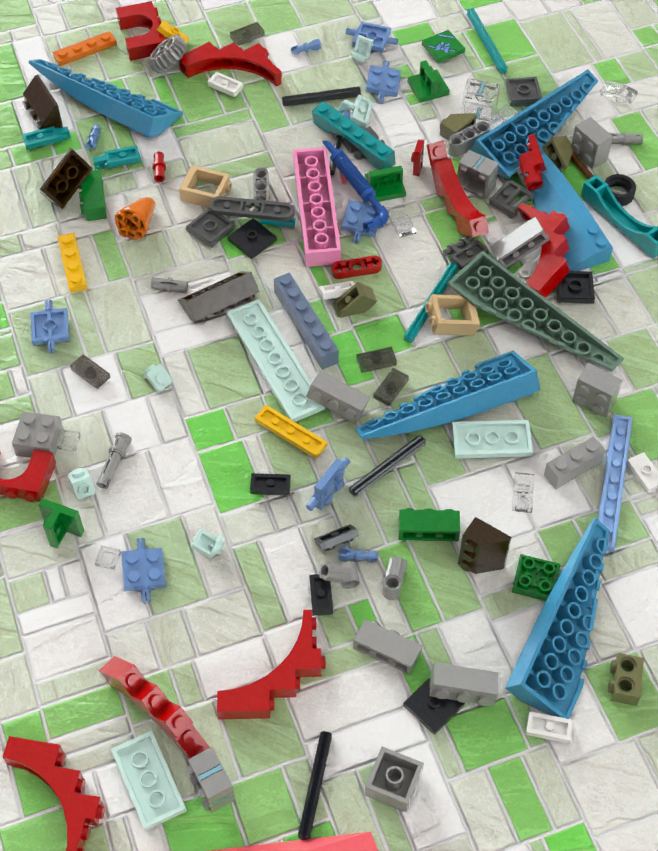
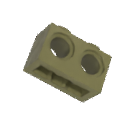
(631, 680)

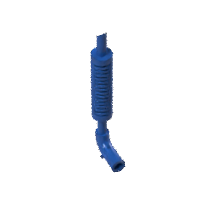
(360, 185)

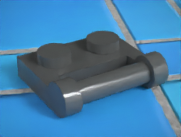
(507, 195)

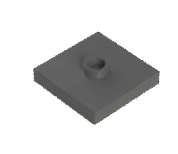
(523, 90)
(210, 227)

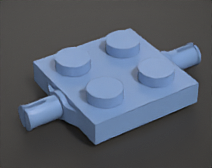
(378, 33)
(383, 81)
(355, 216)
(50, 326)
(328, 485)
(143, 569)

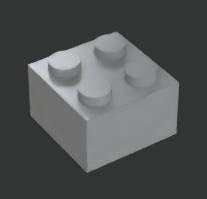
(591, 142)
(597, 390)
(37, 433)
(394, 779)

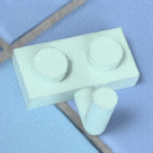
(360, 112)

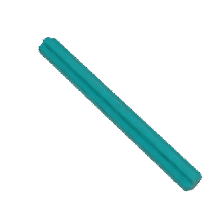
(487, 41)
(422, 316)

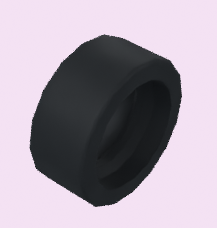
(625, 182)

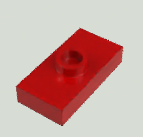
(417, 157)

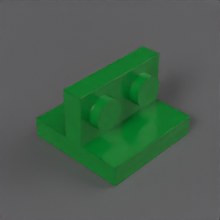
(428, 84)
(387, 183)
(58, 521)

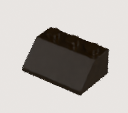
(41, 105)
(65, 179)
(483, 548)

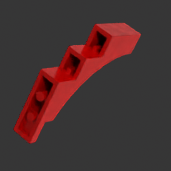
(467, 217)

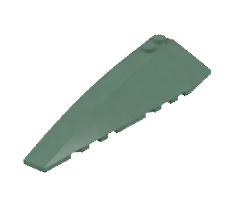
(506, 296)

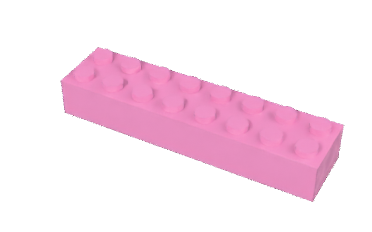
(316, 207)

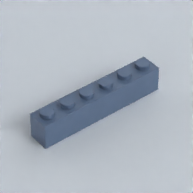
(306, 321)

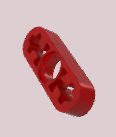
(344, 273)

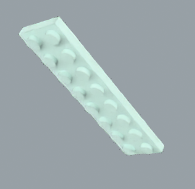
(274, 359)

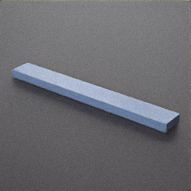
(614, 476)

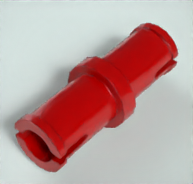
(159, 167)

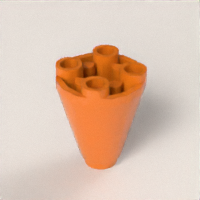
(135, 218)

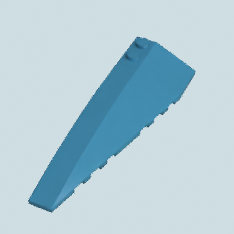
(129, 109)
(542, 118)
(584, 237)
(489, 386)
(557, 646)

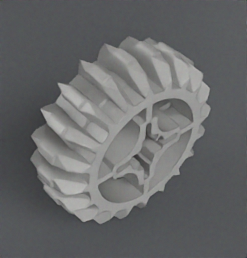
(167, 54)

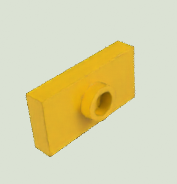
(169, 30)

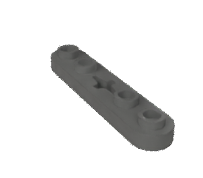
(241, 208)

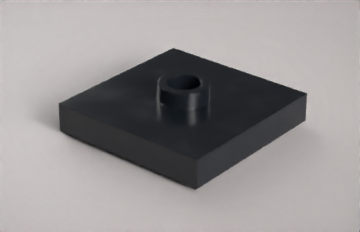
(252, 238)
(576, 288)
(431, 710)

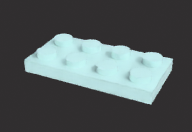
(492, 439)
(148, 780)

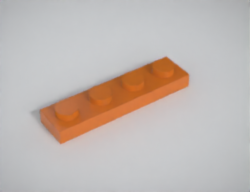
(84, 48)

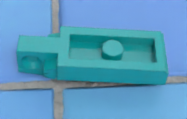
(45, 137)
(117, 157)

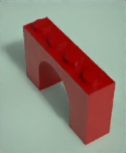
(140, 16)
(33, 481)

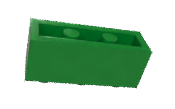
(93, 197)
(429, 525)

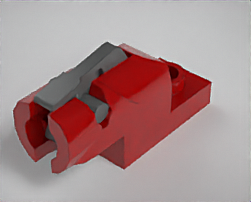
(531, 165)

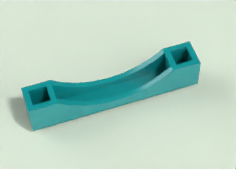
(373, 149)
(600, 197)

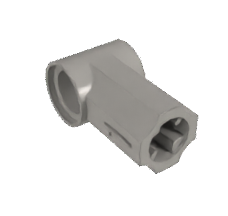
(341, 573)
(394, 577)

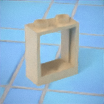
(198, 197)
(467, 326)

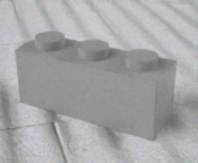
(520, 243)
(338, 396)
(574, 462)
(387, 646)
(463, 684)

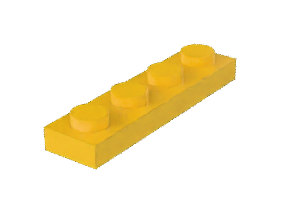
(72, 262)
(291, 431)

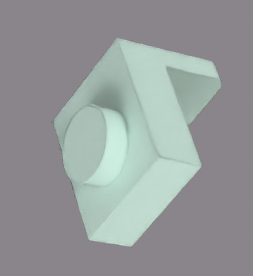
(362, 49)
(158, 377)
(81, 483)
(207, 543)

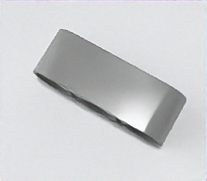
(463, 140)
(261, 184)

